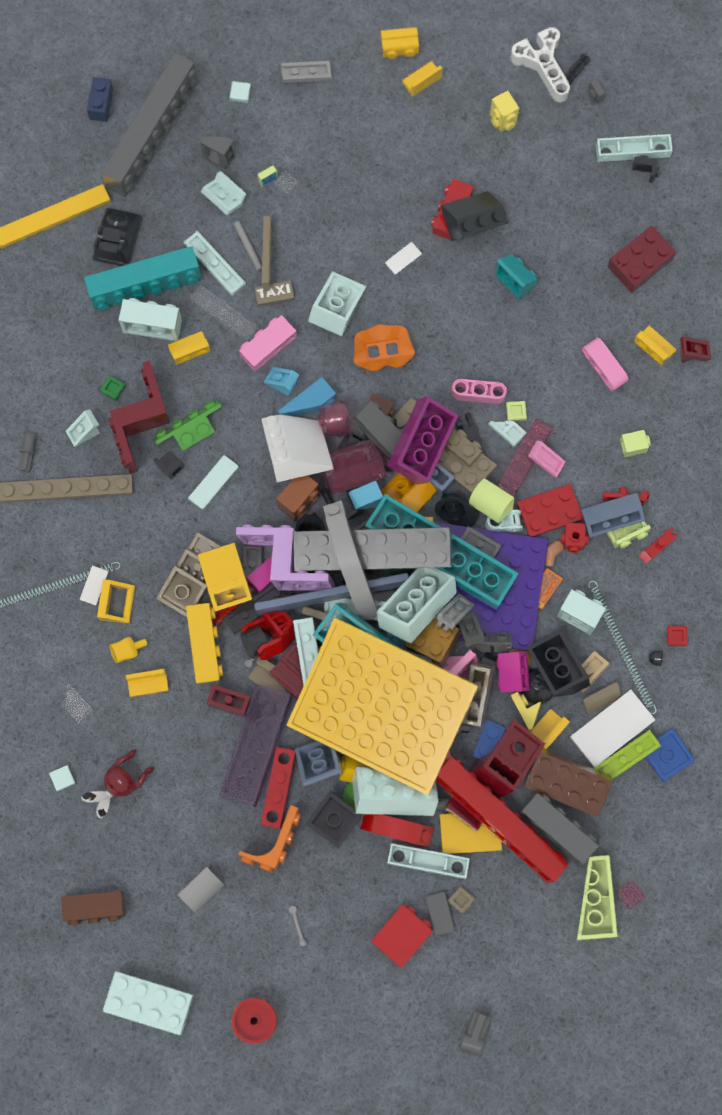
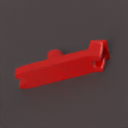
(608, 496)
(657, 546)

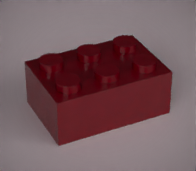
(641, 259)

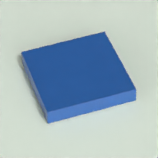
(669, 757)

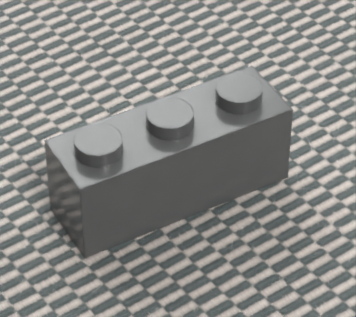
(377, 427)

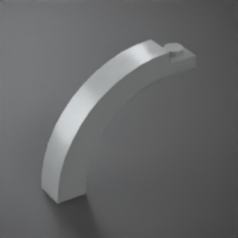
(349, 560)

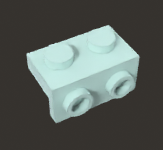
(224, 193)

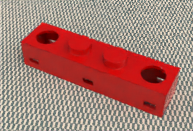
(278, 788)

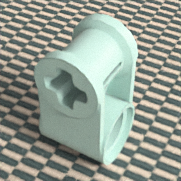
(510, 523)

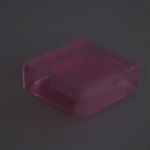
(630, 895)

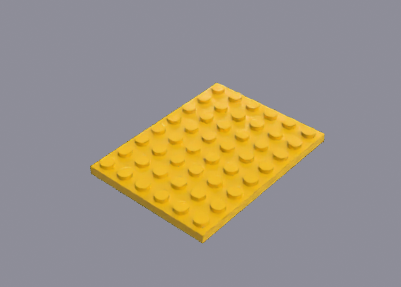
(382, 706)

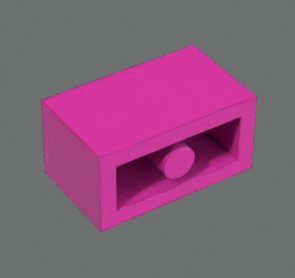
(513, 672)

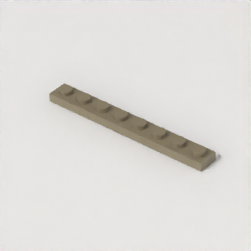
(66, 488)

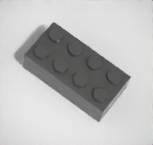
(559, 830)

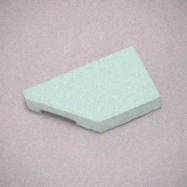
(509, 431)

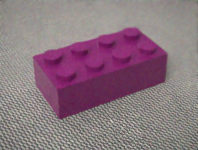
(422, 440)

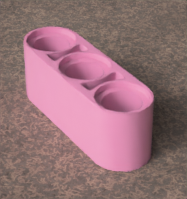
(605, 364)
(487, 387)

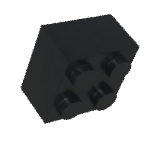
(333, 820)

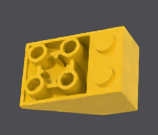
(224, 577)

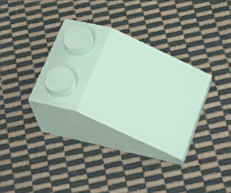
(336, 303)

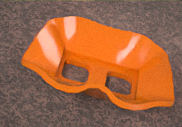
(380, 336)

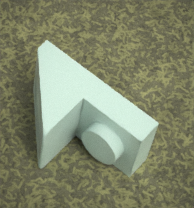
(83, 428)

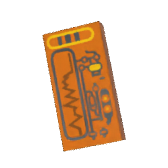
(549, 584)

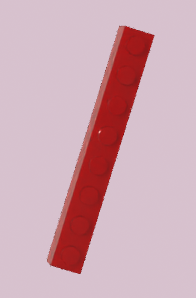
(500, 820)

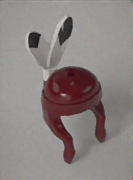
(117, 783)

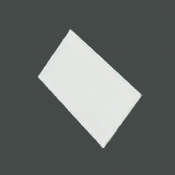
(403, 258)
(93, 585)

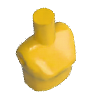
(126, 649)

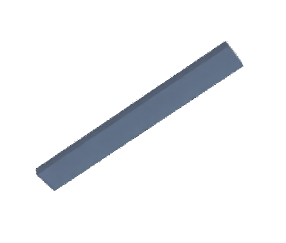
(326, 595)

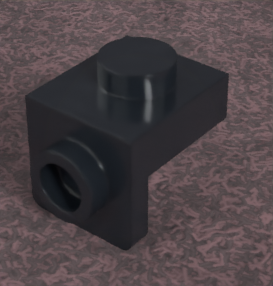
(646, 164)

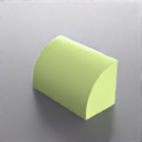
(491, 500)

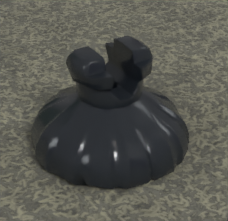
(537, 693)

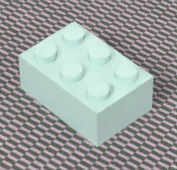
(150, 319)

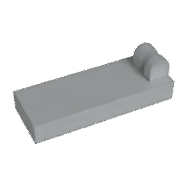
(305, 71)
(454, 612)

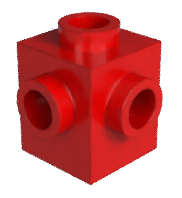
(576, 531)

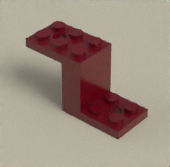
(138, 418)
(502, 768)

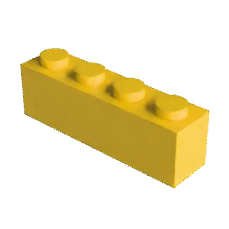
(203, 643)

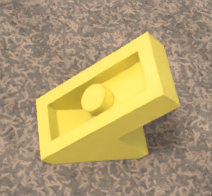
(529, 715)

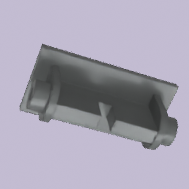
(501, 641)

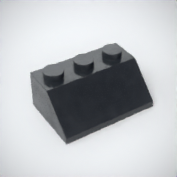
(473, 215)
(559, 665)

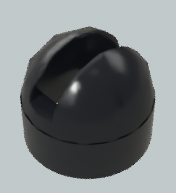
(656, 658)

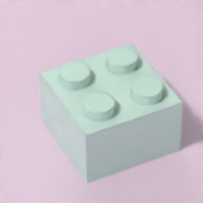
(581, 611)

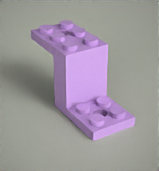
(282, 564)

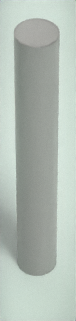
(248, 246)

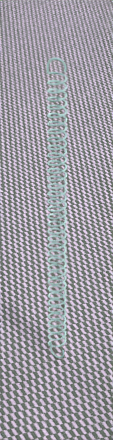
(53, 587)
(623, 650)

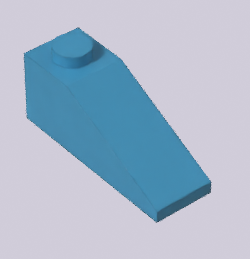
(310, 399)

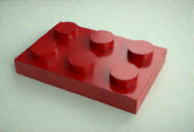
(550, 510)

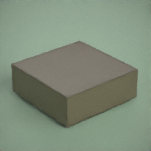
(461, 899)

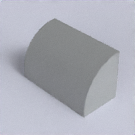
(201, 889)

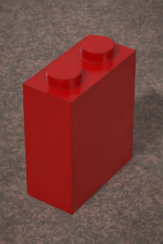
(402, 935)

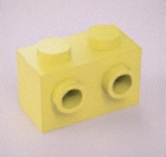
(504, 112)

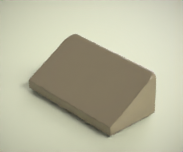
(601, 698)

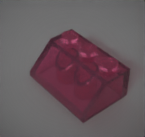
(354, 467)

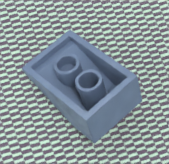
(317, 762)

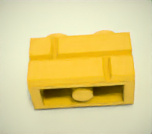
(399, 42)

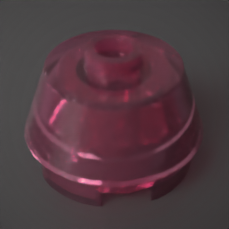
(334, 418)

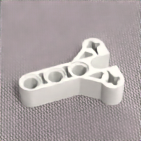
(525, 55)

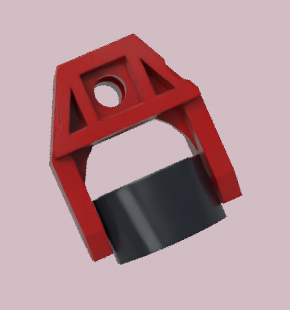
(277, 625)

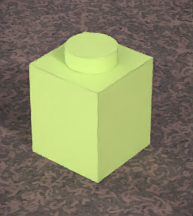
(634, 443)

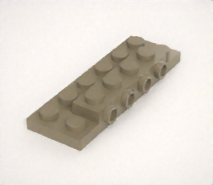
(459, 455)

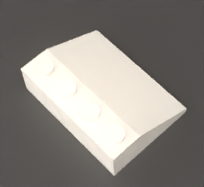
(296, 446)

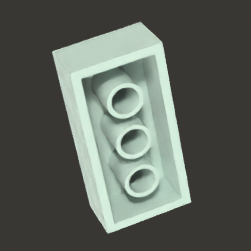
(416, 603)
(382, 794)
(148, 1003)

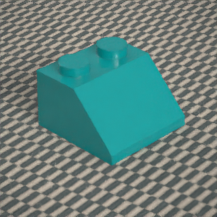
(515, 275)

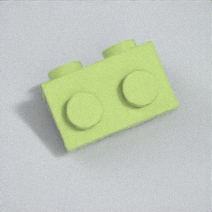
(623, 536)

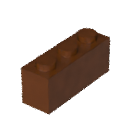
(93, 907)

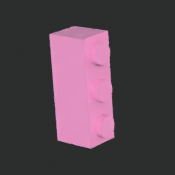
(267, 343)

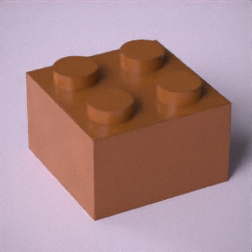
(298, 496)

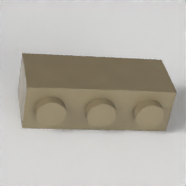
(481, 676)

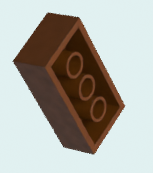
(568, 782)

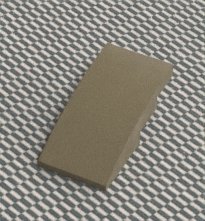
(186, 581)

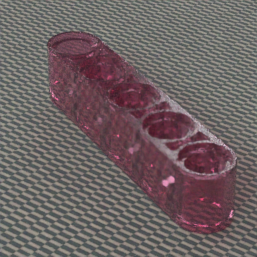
(521, 462)

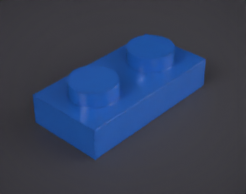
(488, 739)

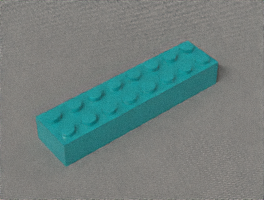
(472, 568)

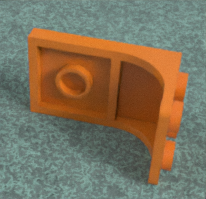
(278, 854)

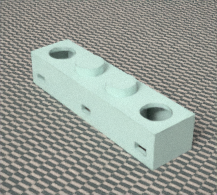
(628, 147)
(428, 861)

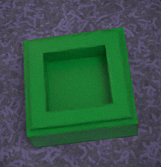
(112, 388)

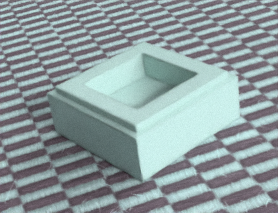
(240, 92)
(62, 778)

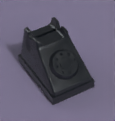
(116, 237)

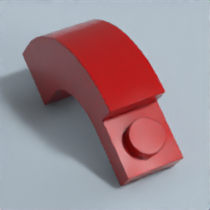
(397, 829)

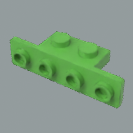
(191, 429)

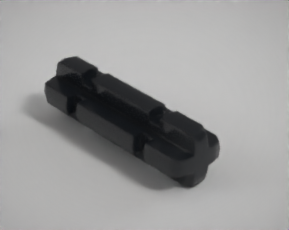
(576, 69)

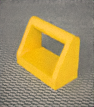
(105, 598)

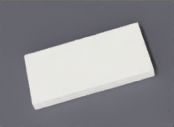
(612, 728)

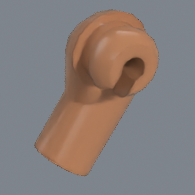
(552, 551)

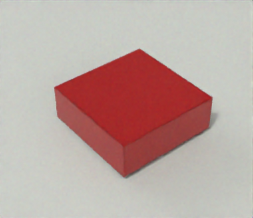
(676, 635)

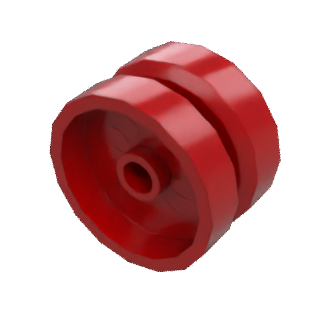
(266, 1020)

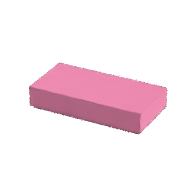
(546, 458)

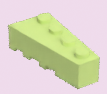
(598, 907)

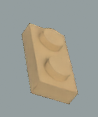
(594, 667)

